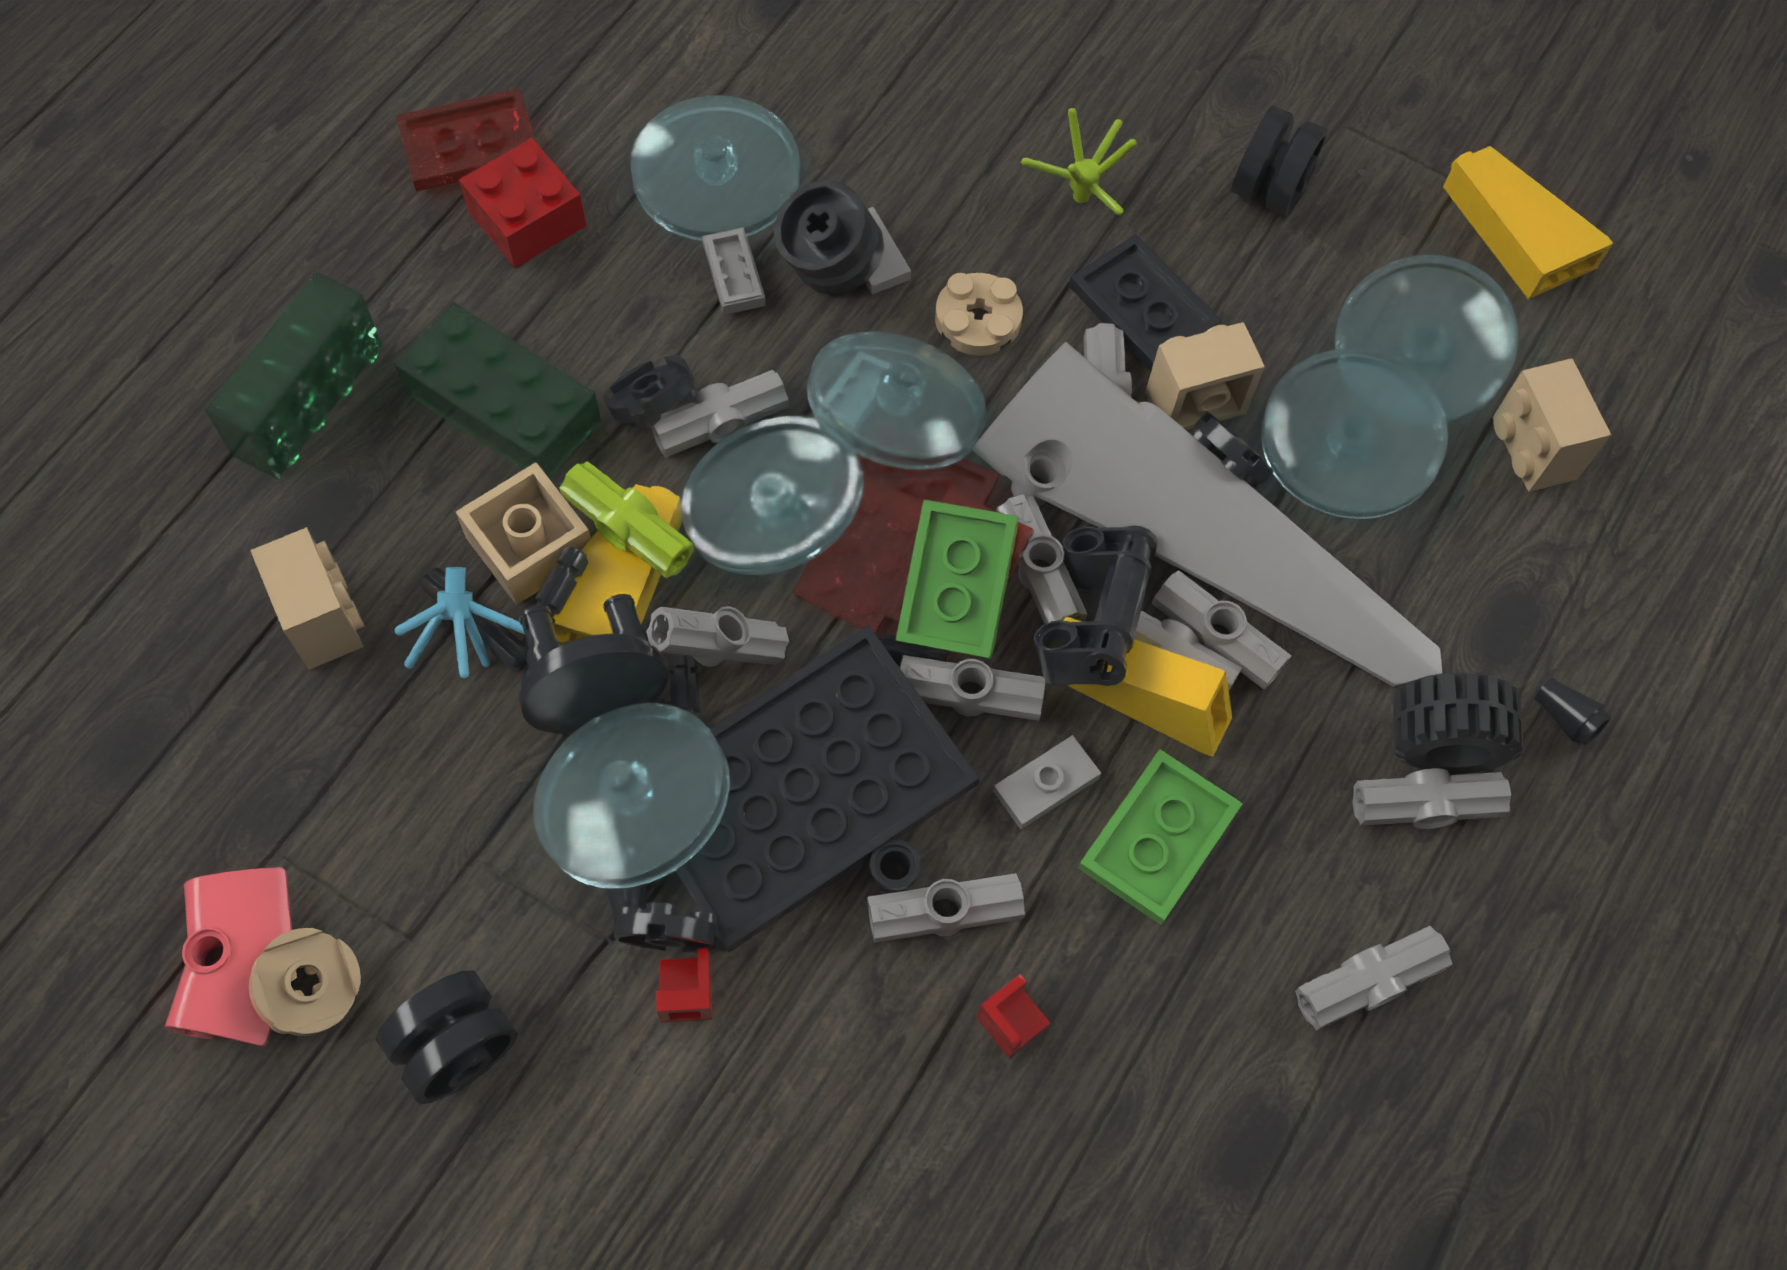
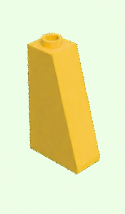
(1524, 223)
(611, 574)
(1169, 695)

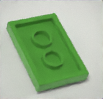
(957, 579)
(1160, 836)

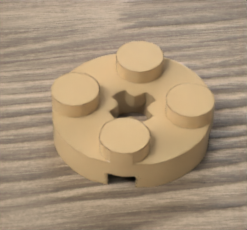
(978, 291)
(276, 968)

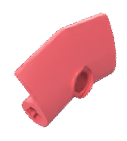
(243, 916)

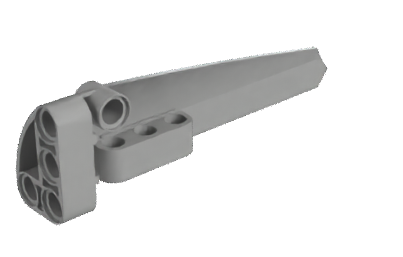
(1140, 468)

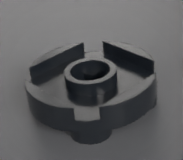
(650, 391)
(1234, 452)
(662, 927)

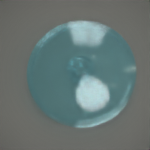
(714, 166)
(1441, 323)
(896, 400)
(1354, 433)
(772, 496)
(631, 795)

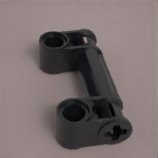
(1084, 650)

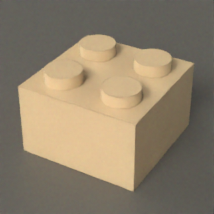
(1204, 374)
(1550, 425)
(522, 530)
(309, 597)

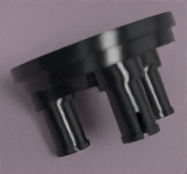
(590, 675)

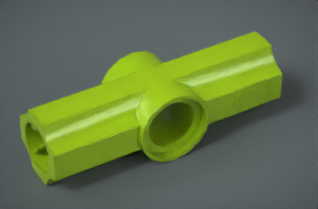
(626, 519)

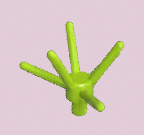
(1086, 173)

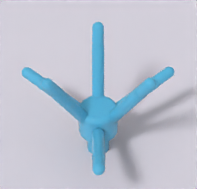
(455, 605)

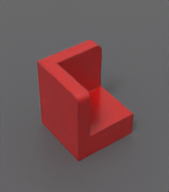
(685, 989)
(1012, 1017)

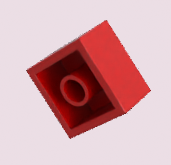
(523, 202)

